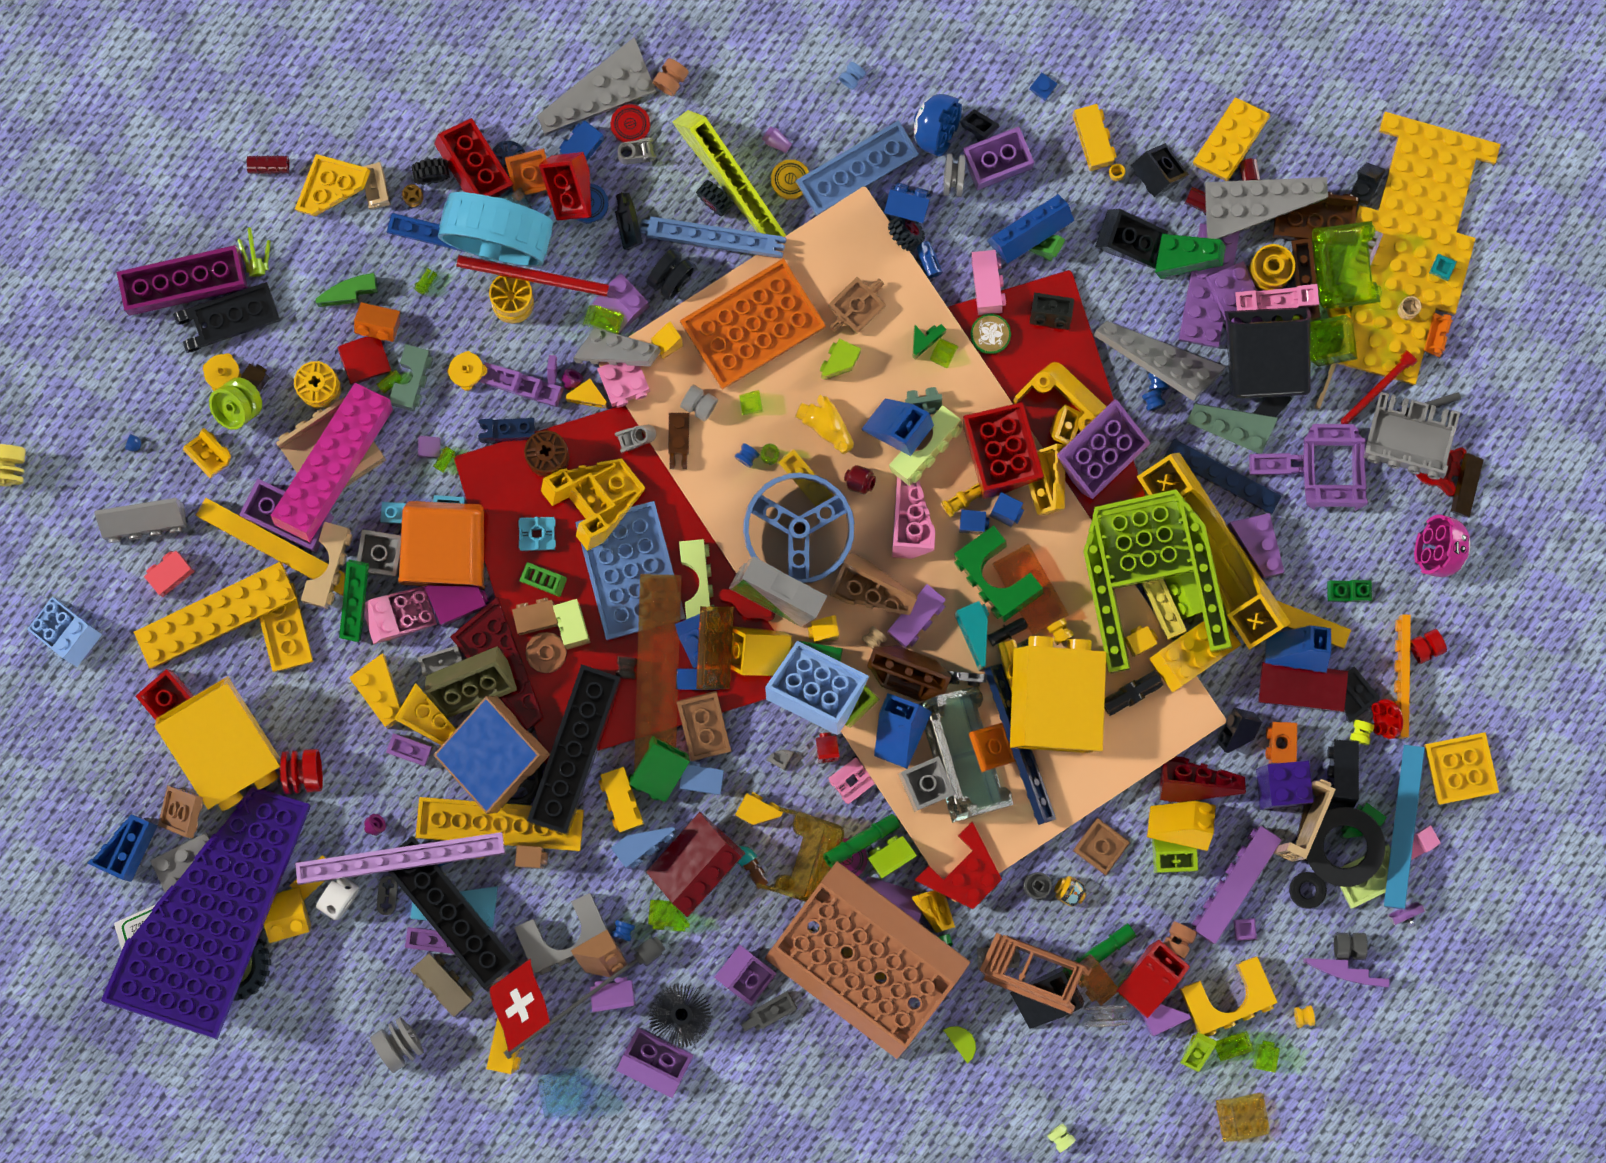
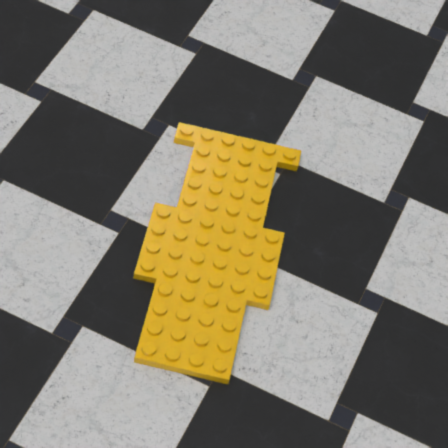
(1417, 222)

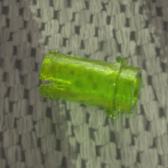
(425, 282)
(388, 382)
(444, 459)

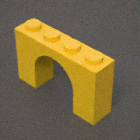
(1257, 997)

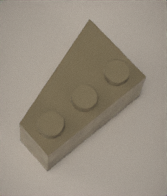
(443, 983)

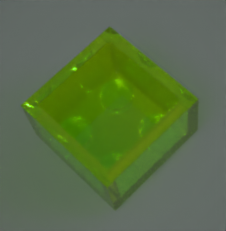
(1332, 341)

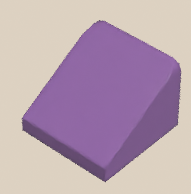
(428, 447)

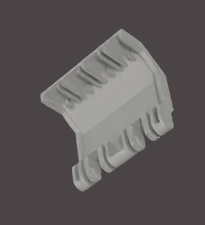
(1410, 439)

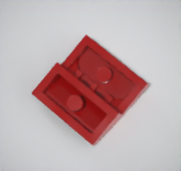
(364, 359)

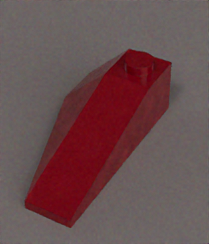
(1189, 782)

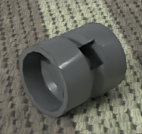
(1037, 885)
(1350, 946)

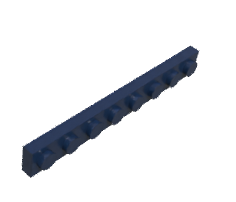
(1024, 757)

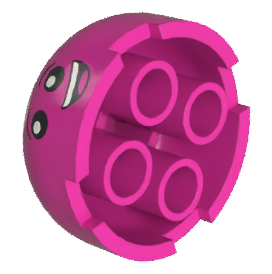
(1451, 545)

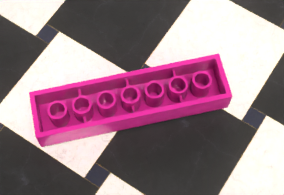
(332, 462)

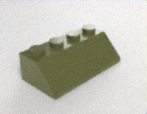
(469, 682)

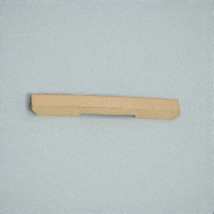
(1322, 394)

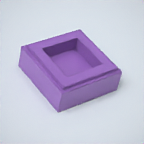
(552, 369)
(1245, 929)

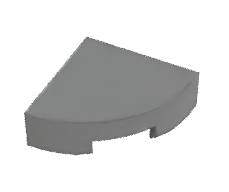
(780, 758)

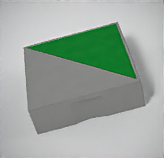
(778, 592)

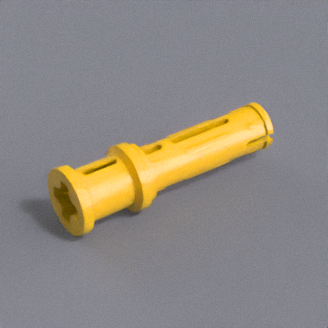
(961, 500)

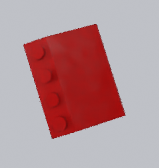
(1002, 449)

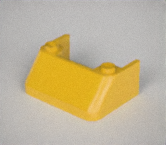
(1070, 387)

